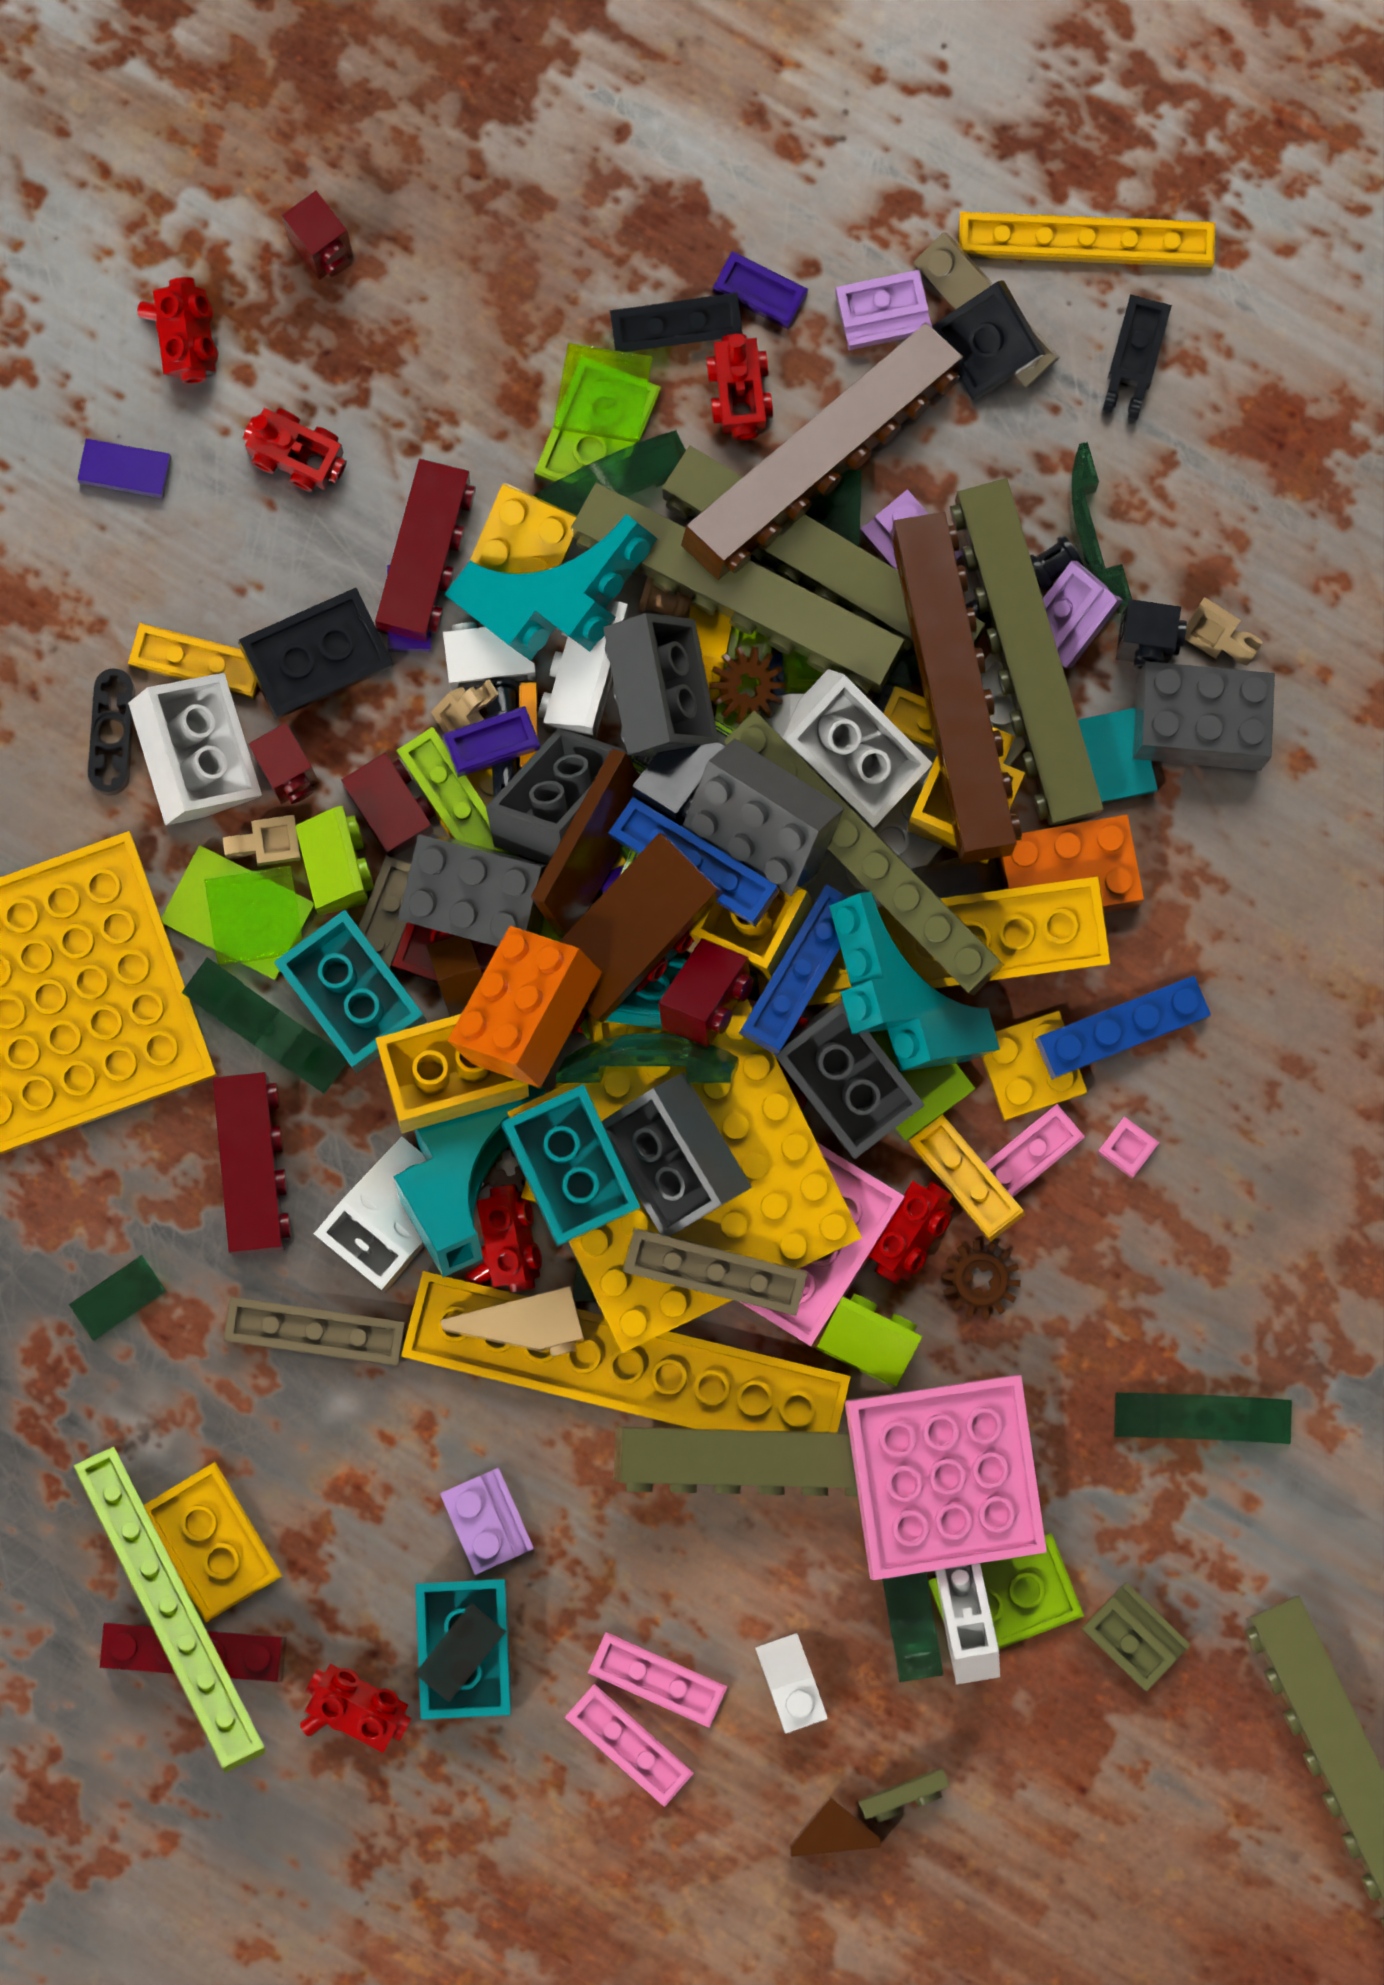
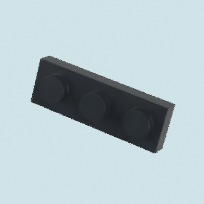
(675, 322)

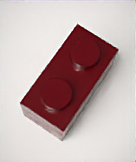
(318, 236)
(284, 764)
(388, 805)
(705, 993)

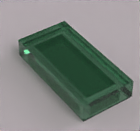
(118, 1298)

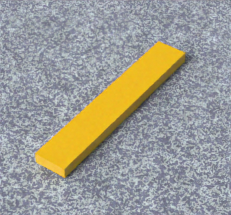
(1087, 239)

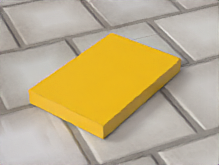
(212, 1542)

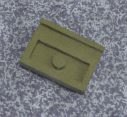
(1135, 1636)
(921, 1789)

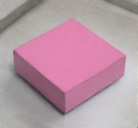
(1128, 1147)

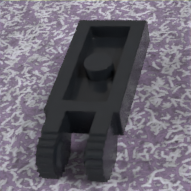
(1137, 351)

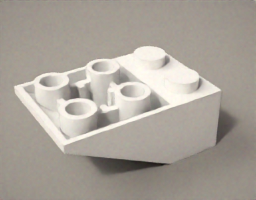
(371, 1224)

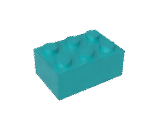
(349, 989)
(570, 1165)
(437, 1610)

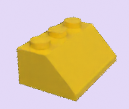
(435, 1081)

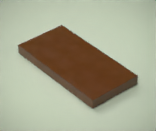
(586, 848)
(640, 921)

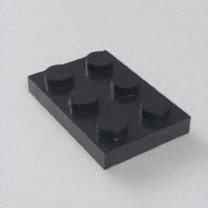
(315, 653)

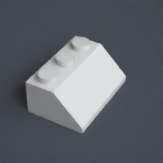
(580, 684)
(854, 747)
(194, 748)

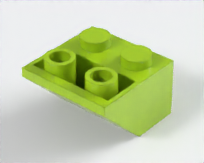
(332, 862)
(870, 1340)

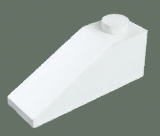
(968, 1623)

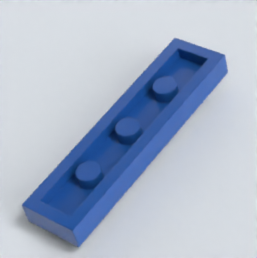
(743, 889)
(795, 976)
(1122, 1027)

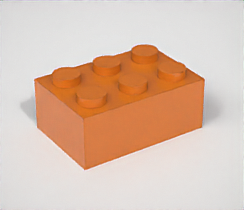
(1079, 852)
(525, 1006)

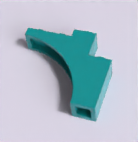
(570, 596)
(892, 997)
(445, 1188)

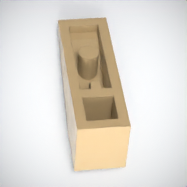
(531, 1323)

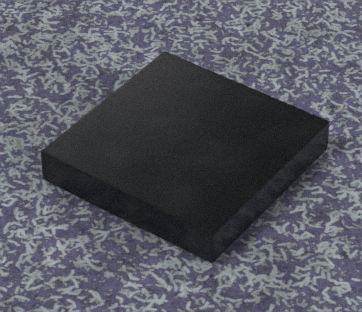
(991, 339)

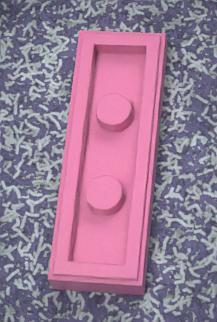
(1034, 1150)
(657, 1679)
(629, 1745)

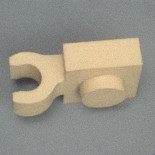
(1214, 630)
(462, 707)
(272, 841)

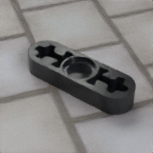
(98, 763)

